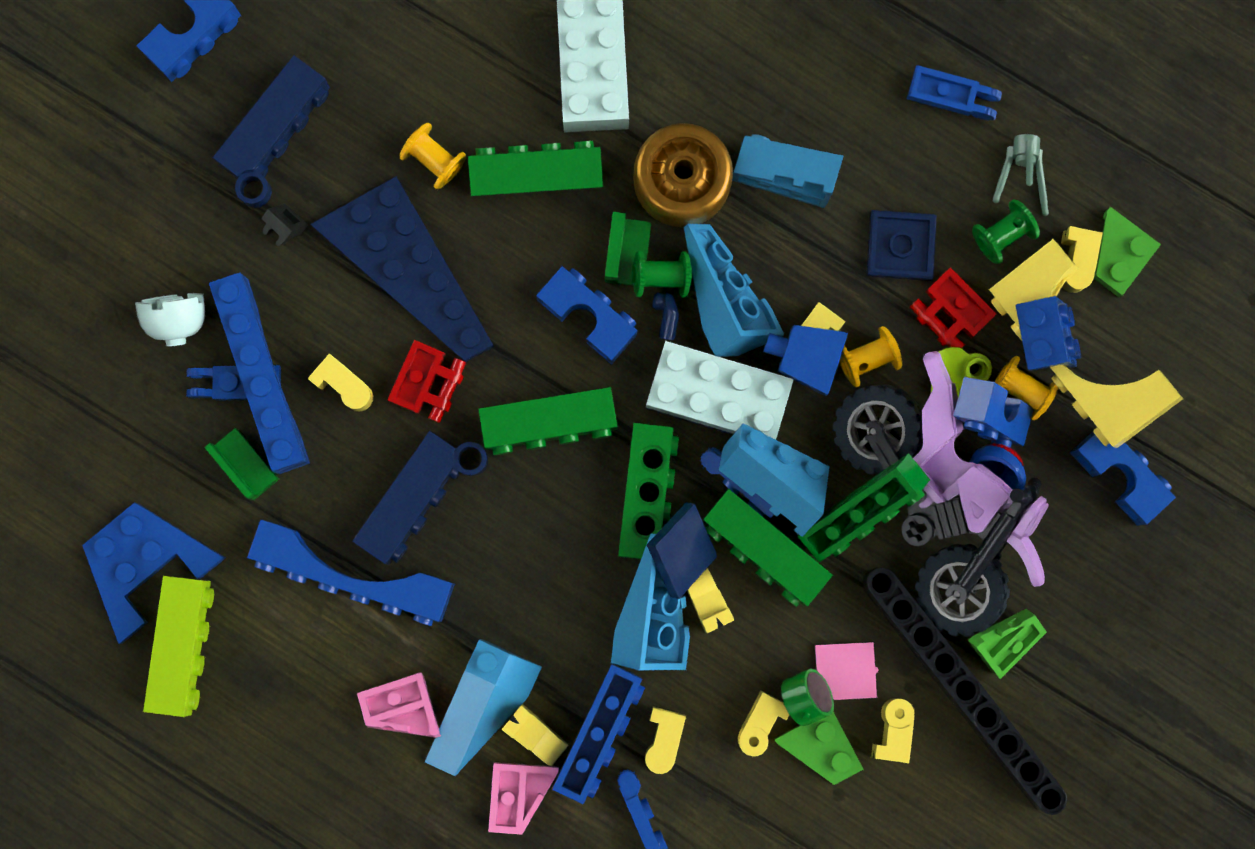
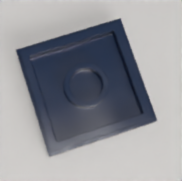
(901, 245)
(682, 550)

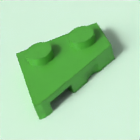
(1122, 252)
(1008, 641)
(822, 748)

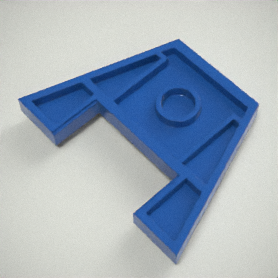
(131, 553)

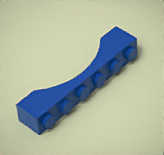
(257, 373)
(287, 550)

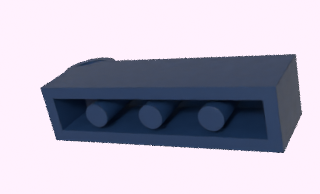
(270, 125)
(411, 495)

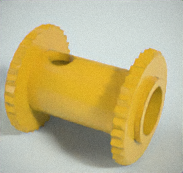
(432, 155)
(870, 356)
(1026, 388)

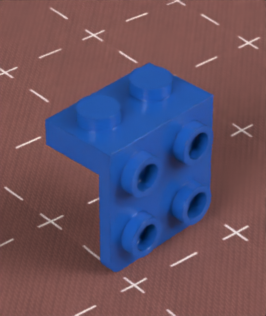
(1047, 333)

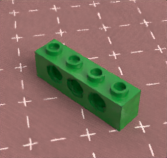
(646, 439)

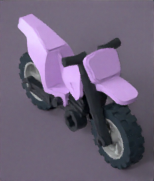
(982, 508)

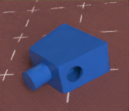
(808, 355)

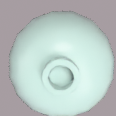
(171, 317)

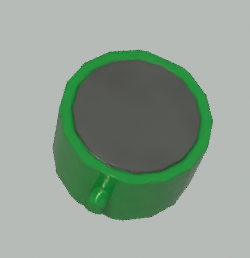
(807, 697)

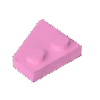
(400, 707)
(517, 795)

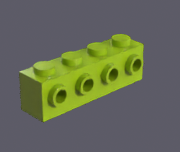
(178, 646)

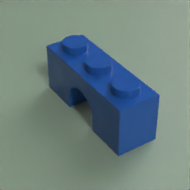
(176, 52)
(567, 293)
(991, 413)
(1145, 492)

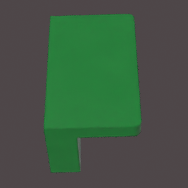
(625, 240)
(242, 464)

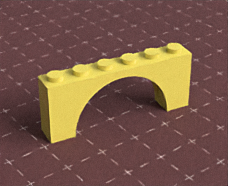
(1114, 409)

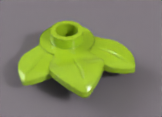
(959, 363)

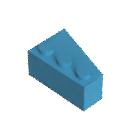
(787, 170)
(778, 474)

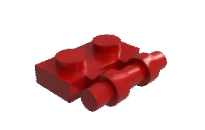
(959, 303)
(417, 377)

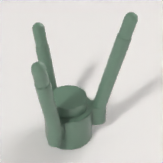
(1027, 154)

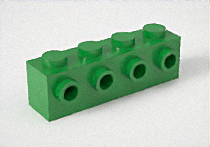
(535, 170)
(547, 420)
(865, 507)
(766, 548)

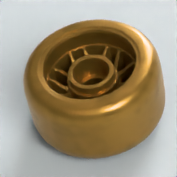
(676, 199)

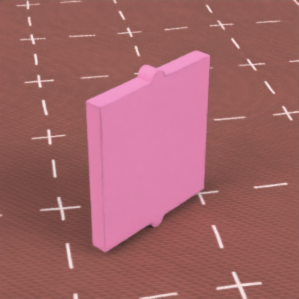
(848, 669)

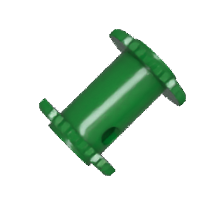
(1004, 233)
(661, 274)

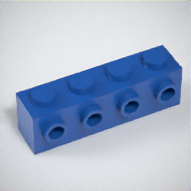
(597, 733)

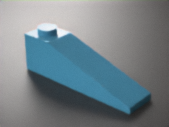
(727, 306)
(651, 624)
(486, 697)

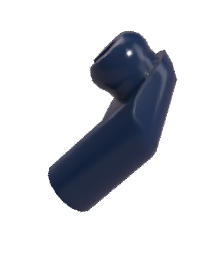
(670, 314)

